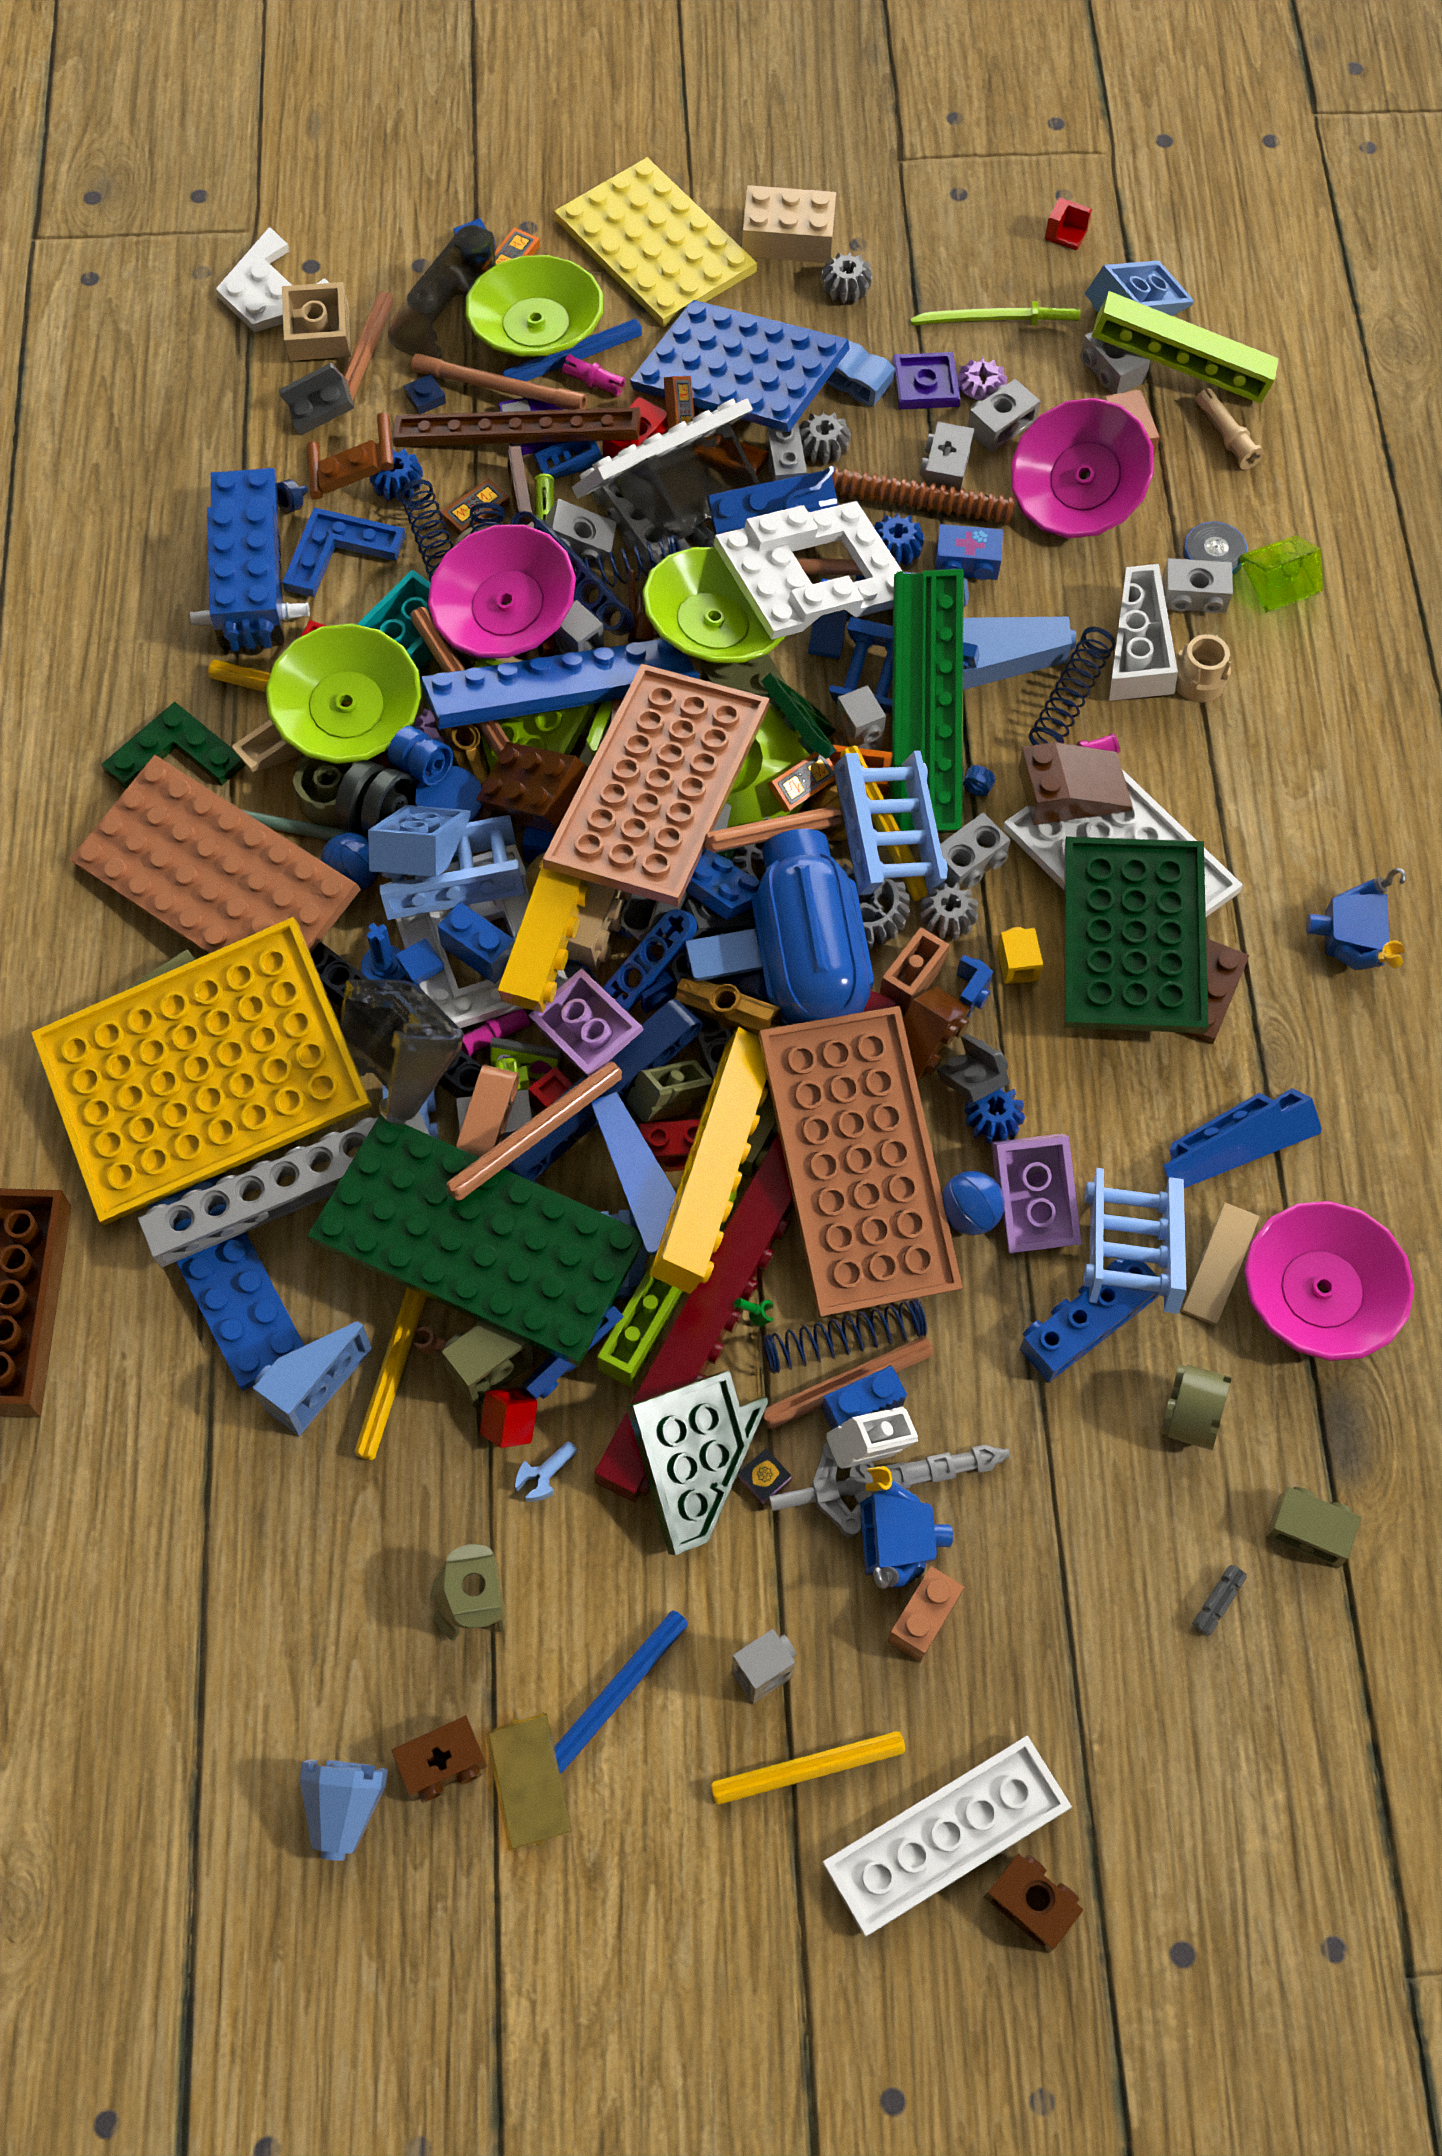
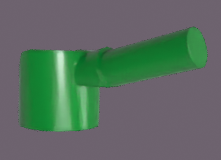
(756, 1311)

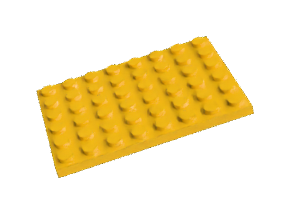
(199, 1070)

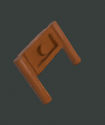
(350, 464)

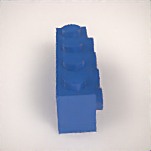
(1082, 1324)

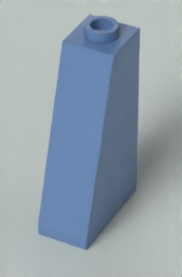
(1016, 646)

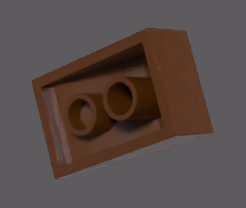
(1072, 782)

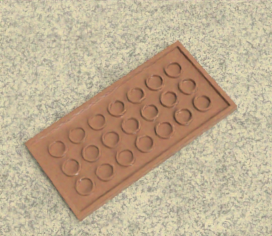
(657, 785)
(208, 864)
(859, 1161)

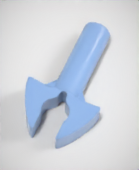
(544, 1472)

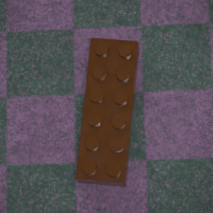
(31, 1267)

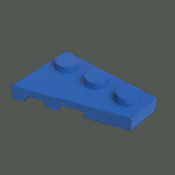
(544, 1378)

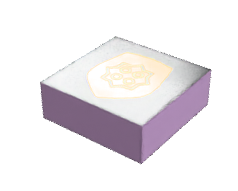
(764, 1475)

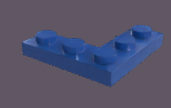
(331, 530)

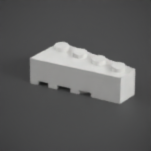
(1144, 644)

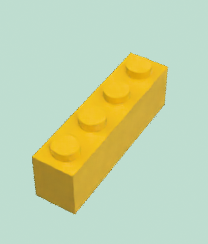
(543, 940)

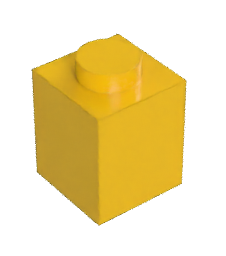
(1019, 955)

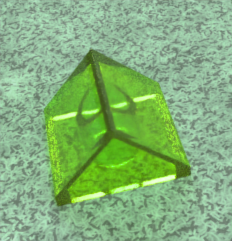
(1284, 571)

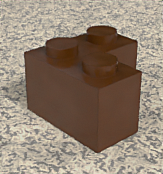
(929, 1024)

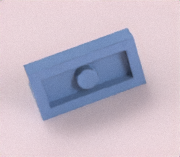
(723, 955)

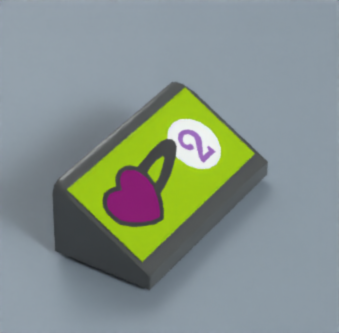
(537, 1058)

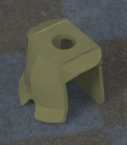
(454, 1605)

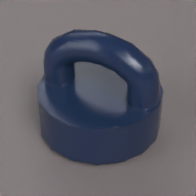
(290, 495)

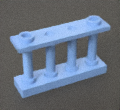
(864, 839)
(466, 885)
(1168, 1228)

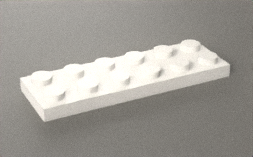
(678, 436)
(946, 1836)

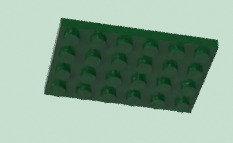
(1135, 935)

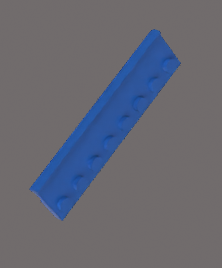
(546, 682)

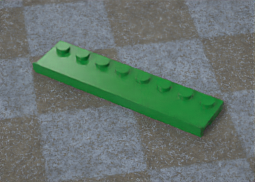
(929, 688)

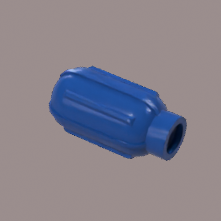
(810, 930)

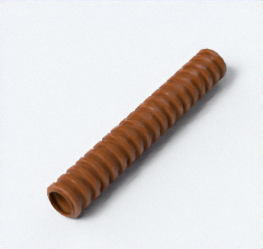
(923, 496)

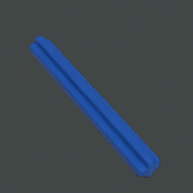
(589, 346)
(619, 1689)

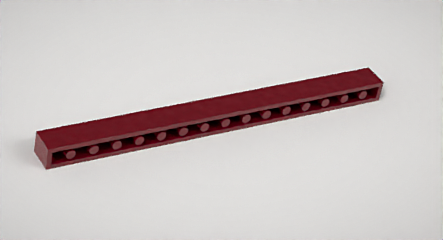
(710, 1307)

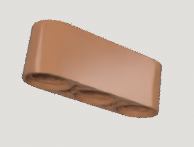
(488, 1110)

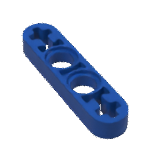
(641, 957)

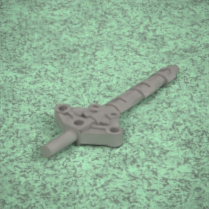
(827, 1491)

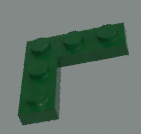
(801, 717)
(161, 736)

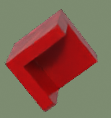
(1068, 223)
(547, 1090)
(508, 1417)

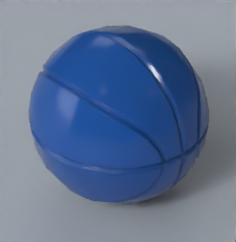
(350, 856)
(973, 1202)

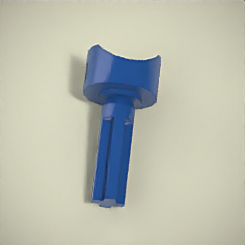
(381, 960)

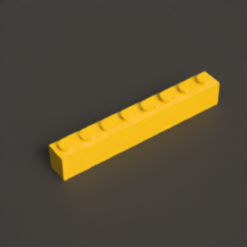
(713, 1165)

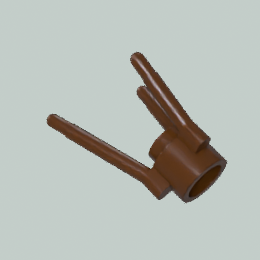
(642, 628)

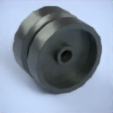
(371, 795)

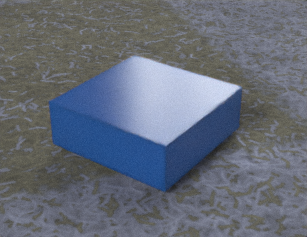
(420, 961)

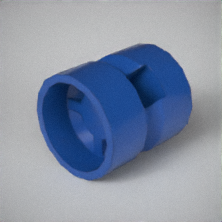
(420, 755)

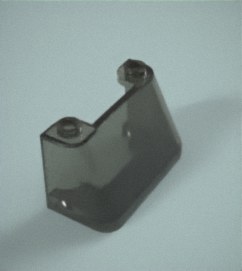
(452, 273)
(675, 486)
(399, 1039)

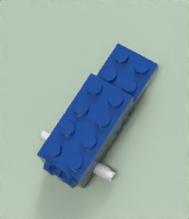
(245, 563)

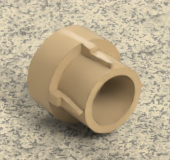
(1203, 668)

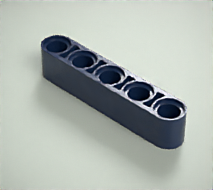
(586, 582)

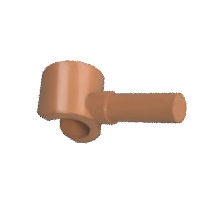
(433, 1343)

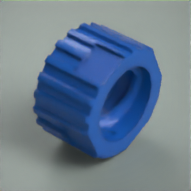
(979, 780)

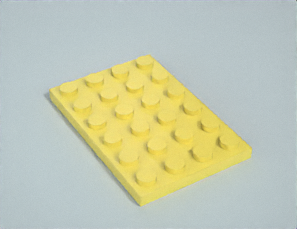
(655, 241)

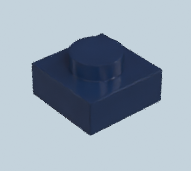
(424, 394)

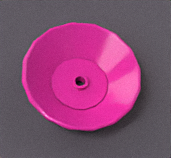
(1075, 440)
(497, 568)
(1349, 1255)

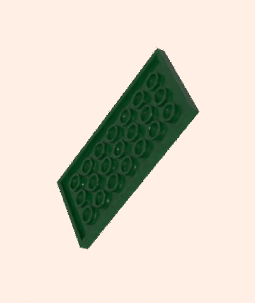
(498, 1255)

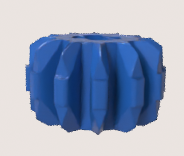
(405, 470)
(901, 538)
(995, 1125)

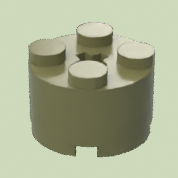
(317, 788)
(1196, 1406)

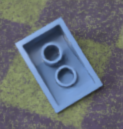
(1141, 282)
(416, 841)
(309, 1377)

